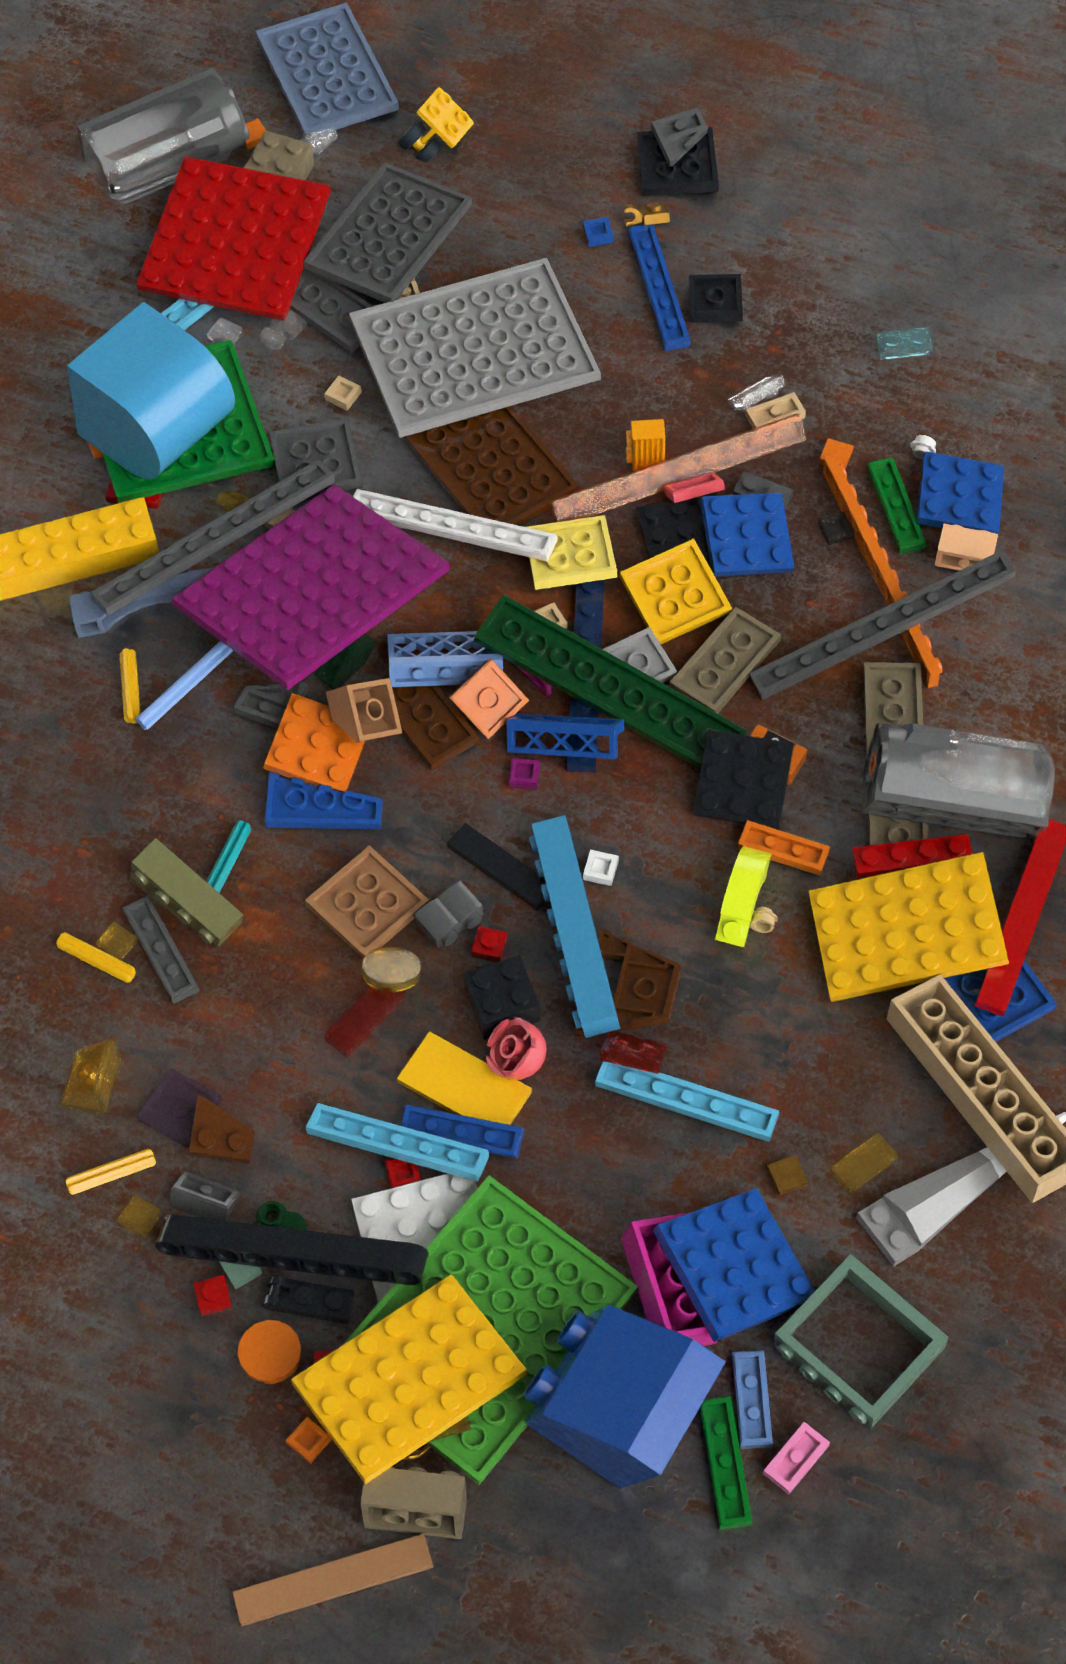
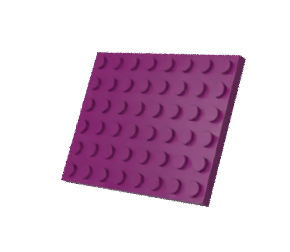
(310, 586)

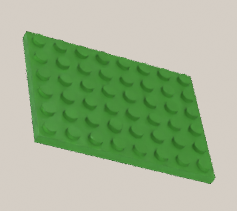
(528, 1286)

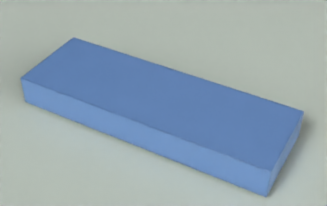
(752, 1399)

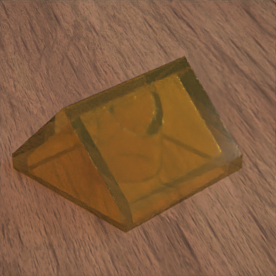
(92, 1077)

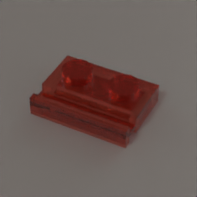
(633, 1052)

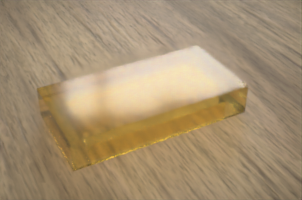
(864, 1163)

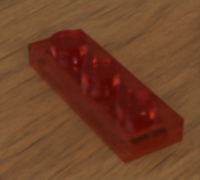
(363, 1019)

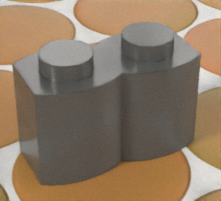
(449, 914)

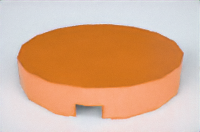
(269, 1351)

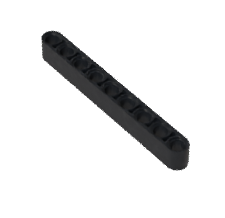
(292, 1249)

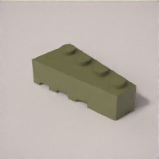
(184, 893)

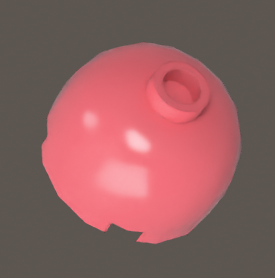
(516, 1049)

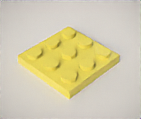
(579, 555)

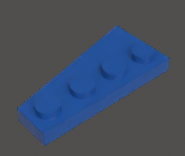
(309, 806)

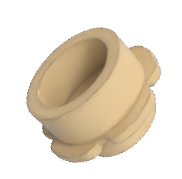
(763, 920)

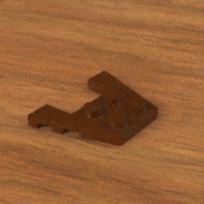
(644, 986)

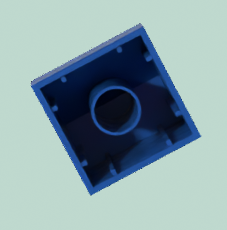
(621, 1393)

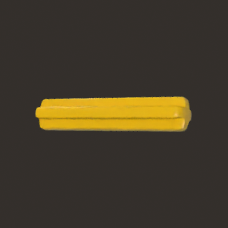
(130, 685)
(96, 957)
(110, 1171)

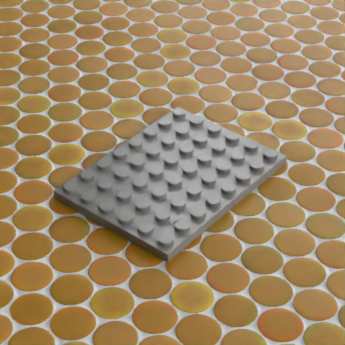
(474, 347)

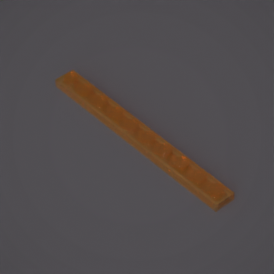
(687, 465)

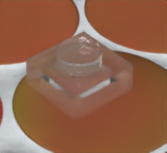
(223, 331)

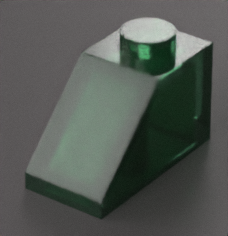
(346, 662)

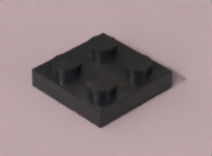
(715, 298)

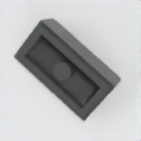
(203, 1197)

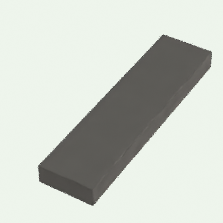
(160, 949)

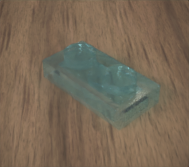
(904, 343)

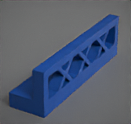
(567, 725)

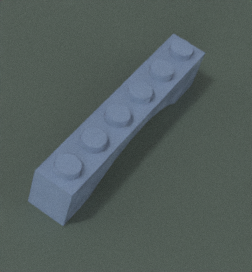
(91, 619)

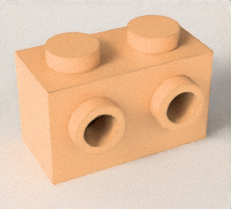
(963, 546)

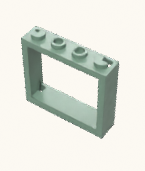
(895, 1307)

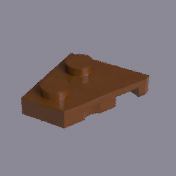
(219, 1134)

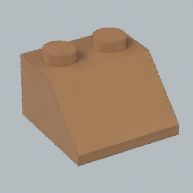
(365, 710)

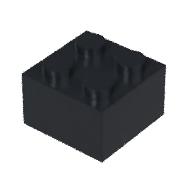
(501, 993)

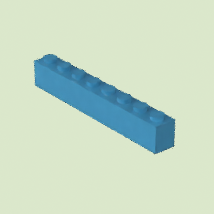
(575, 927)

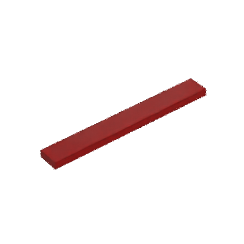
(1023, 917)

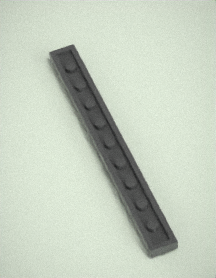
(212, 537)
(882, 625)

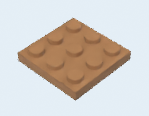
(366, 902)

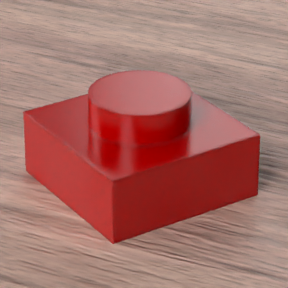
(489, 944)
(212, 1295)

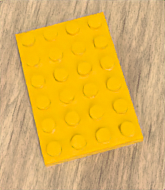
(908, 927)
(408, 1378)

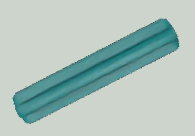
(229, 855)

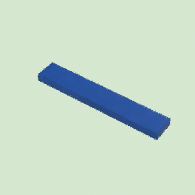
(659, 287)

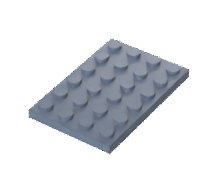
(327, 70)

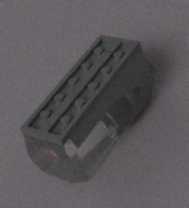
(145, 141)
(958, 780)

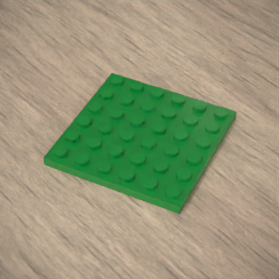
(227, 450)

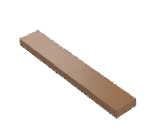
(332, 1579)

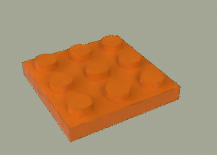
(313, 746)

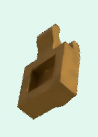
(651, 214)

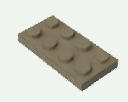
(725, 660)

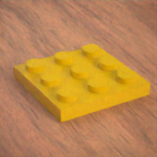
(675, 591)

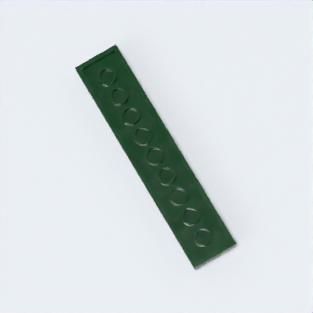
(601, 680)

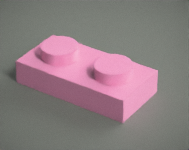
(796, 1458)

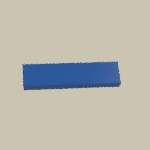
(489, 1135)

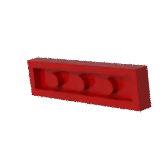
(897, 856)

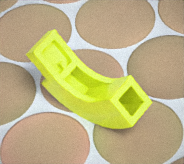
(741, 895)

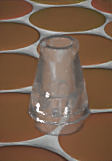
(320, 139)

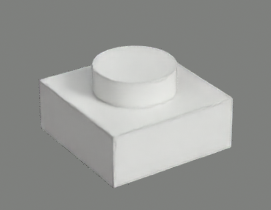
(600, 867)

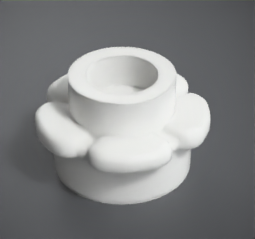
(921, 444)

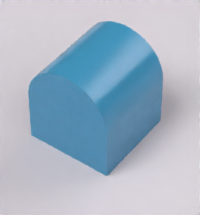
(147, 392)

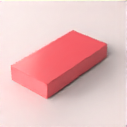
(694, 487)

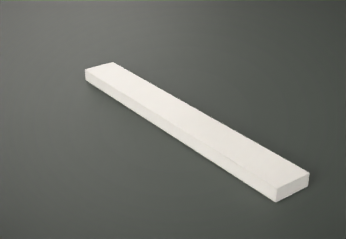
(460, 526)

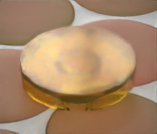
(391, 969)

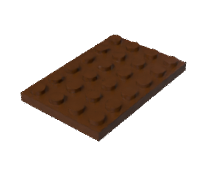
(493, 466)

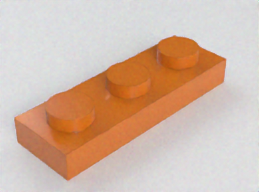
(785, 847)

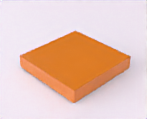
(489, 698)

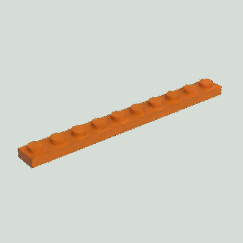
(877, 562)

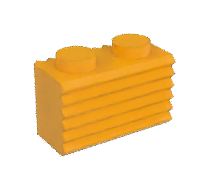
(645, 443)

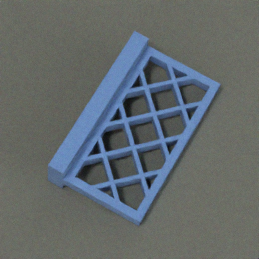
(432, 666)

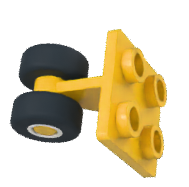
(444, 119)

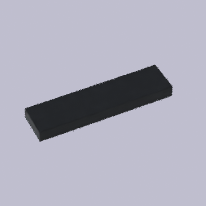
(498, 865)

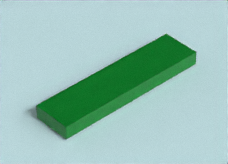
(896, 505)
(725, 1463)

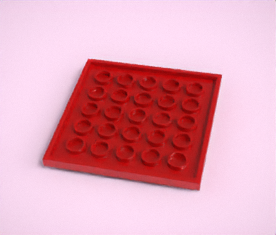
(234, 238)

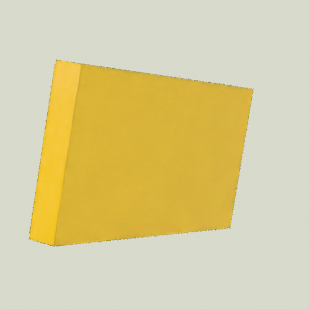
(462, 1082)

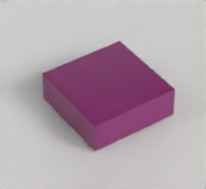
(524, 773)

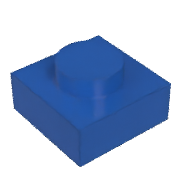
(598, 231)

